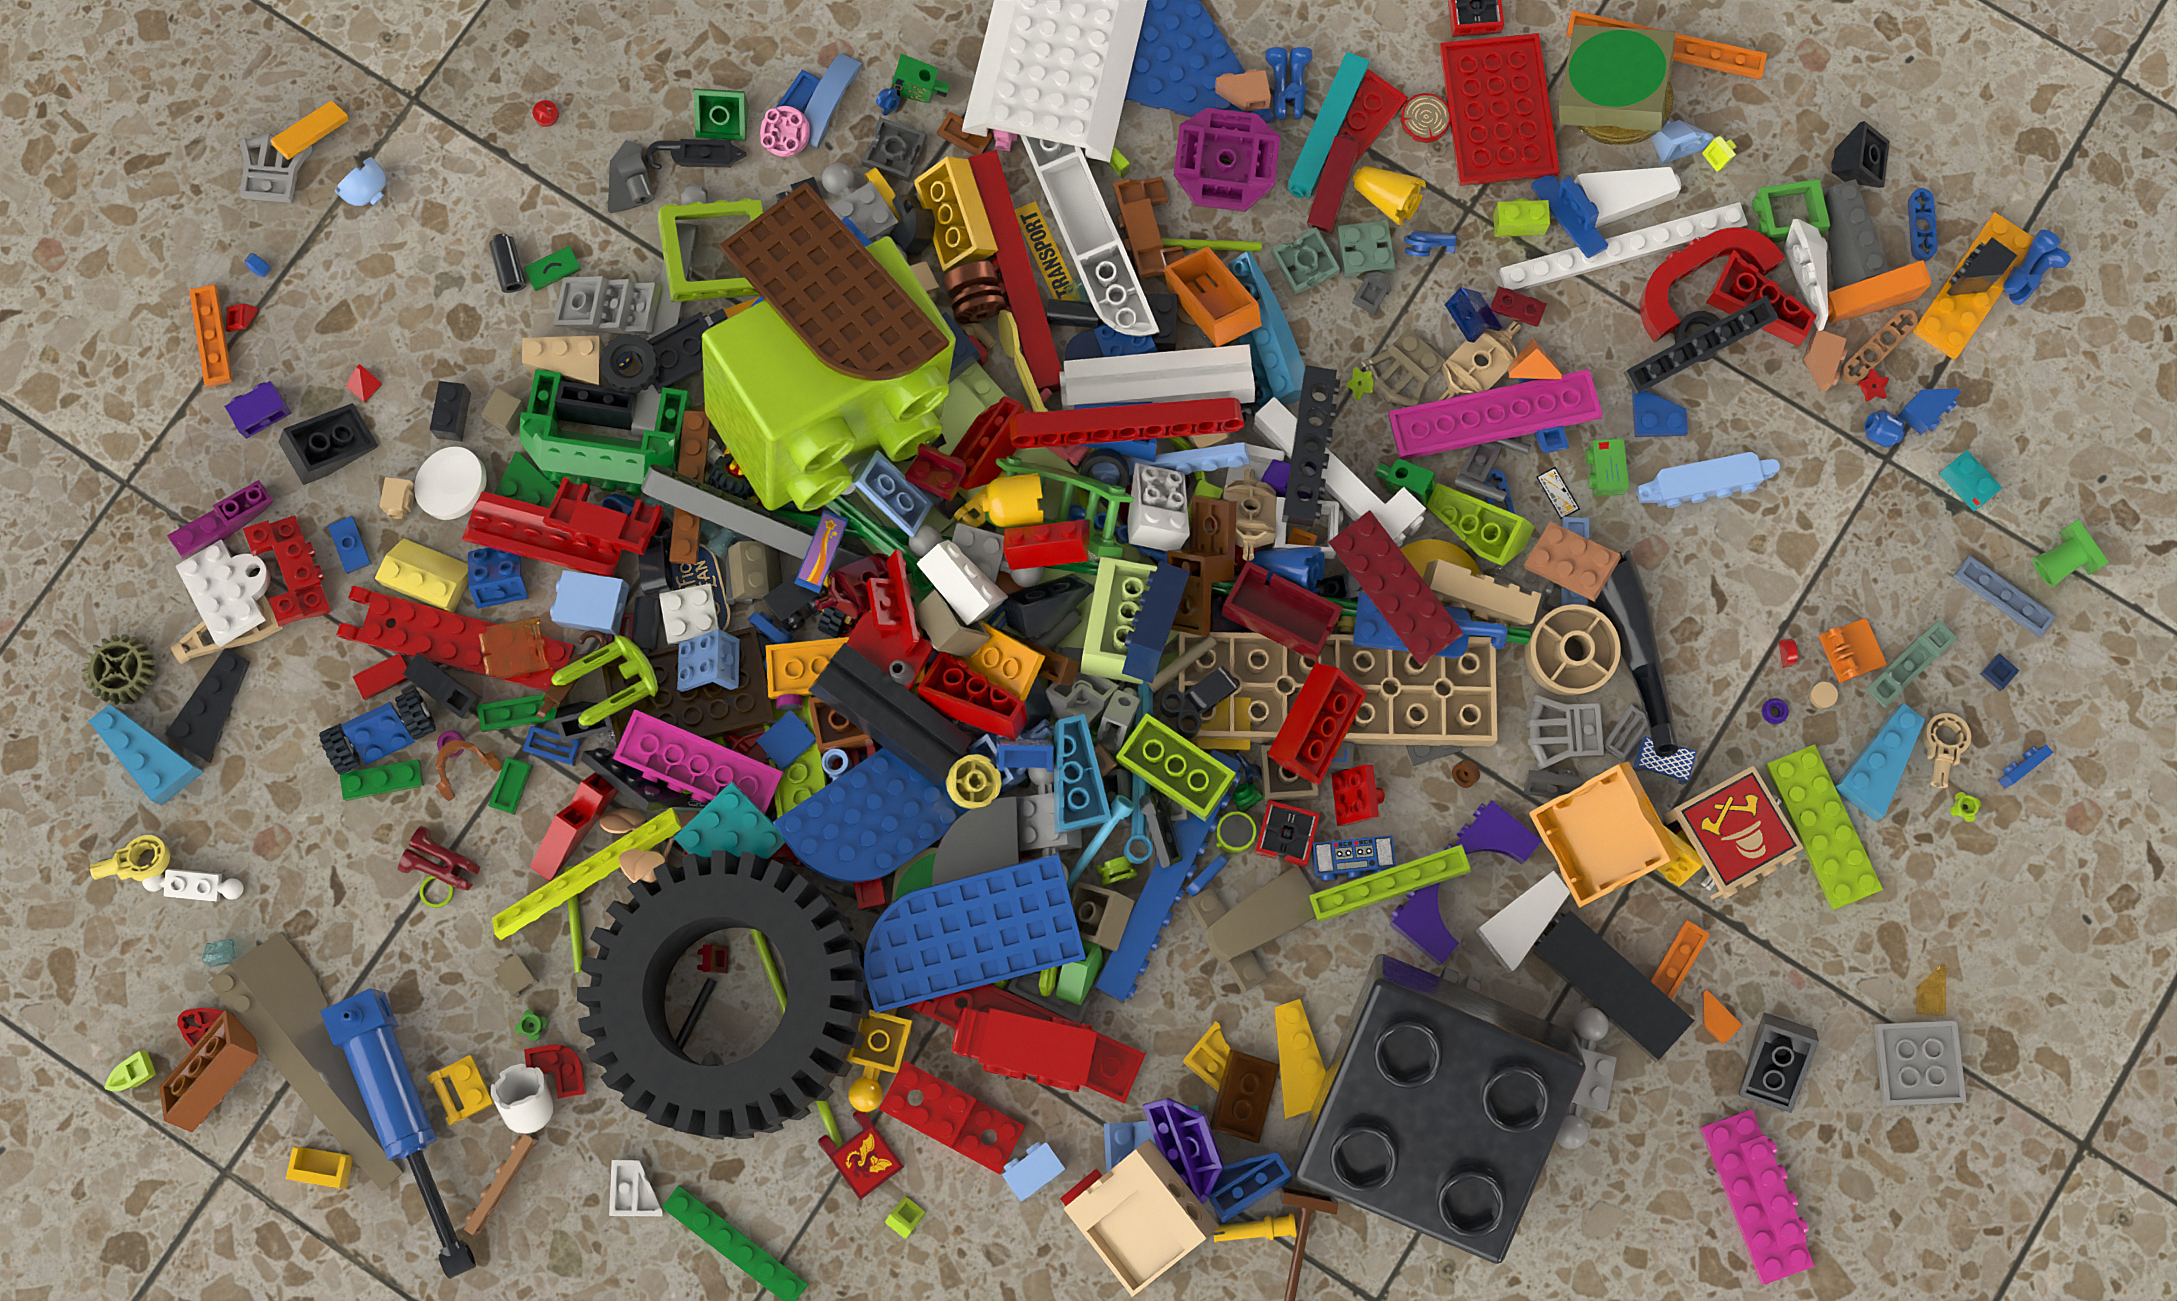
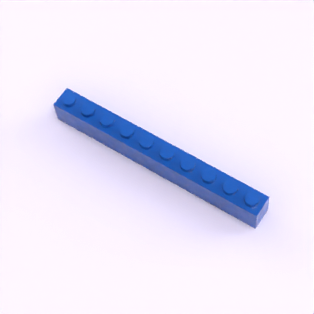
(1157, 898)

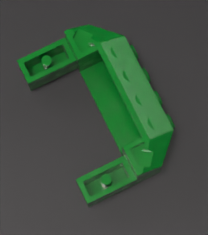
(596, 458)

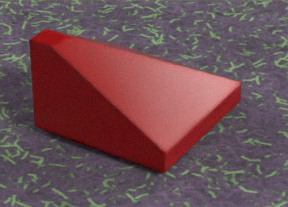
(239, 316)
(363, 383)

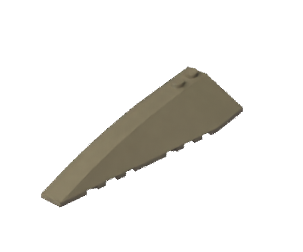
(281, 1005)

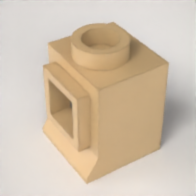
(397, 497)

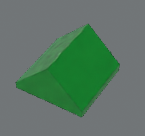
(720, 114)

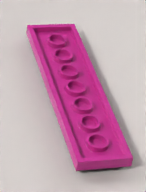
(1494, 415)

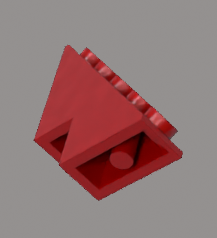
(572, 825)

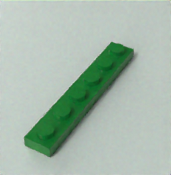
(734, 1245)

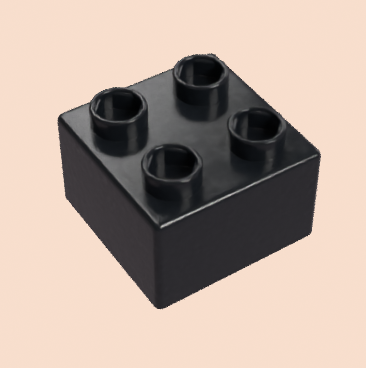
(1439, 1108)

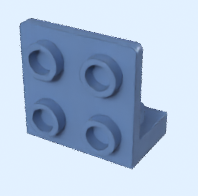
(709, 659)
(1123, 1139)

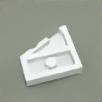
(631, 1191)

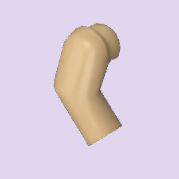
(979, 333)

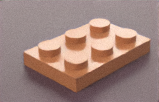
(1572, 561)

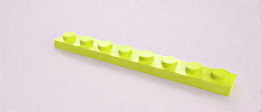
(584, 874)

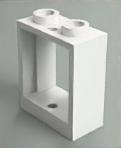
(1328, 508)

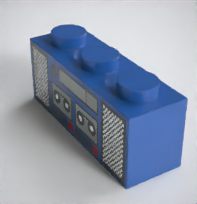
(1352, 857)

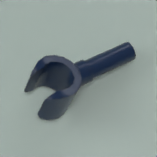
(1250, 769)

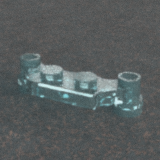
(717, 539)

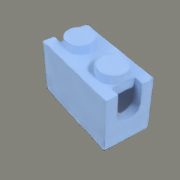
(1032, 1171)

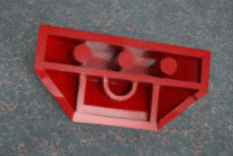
(986, 441)

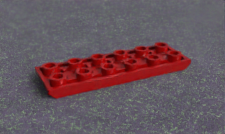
(519, 530)

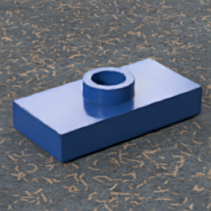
(349, 544)

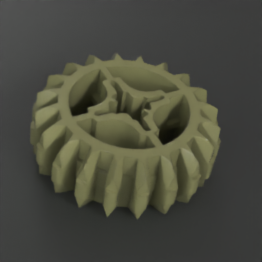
(136, 656)

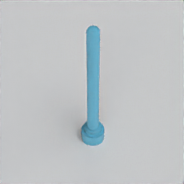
(1120, 809)

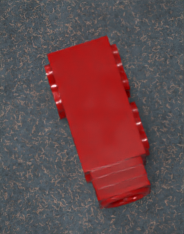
(1023, 1046)

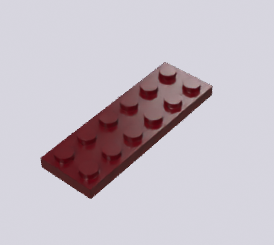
(1396, 588)

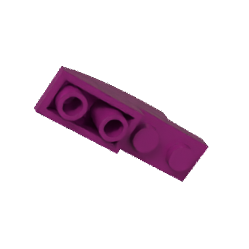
(223, 521)

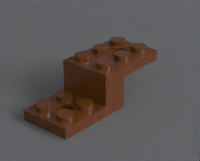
(1208, 560)

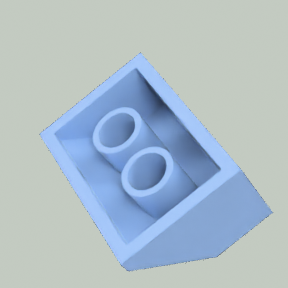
(891, 492)

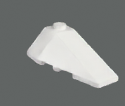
(1808, 260)

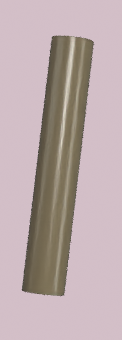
(1182, 662)

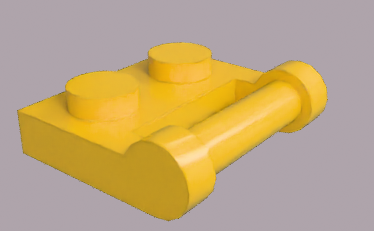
(469, 1086)

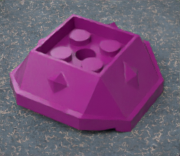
(1229, 135)

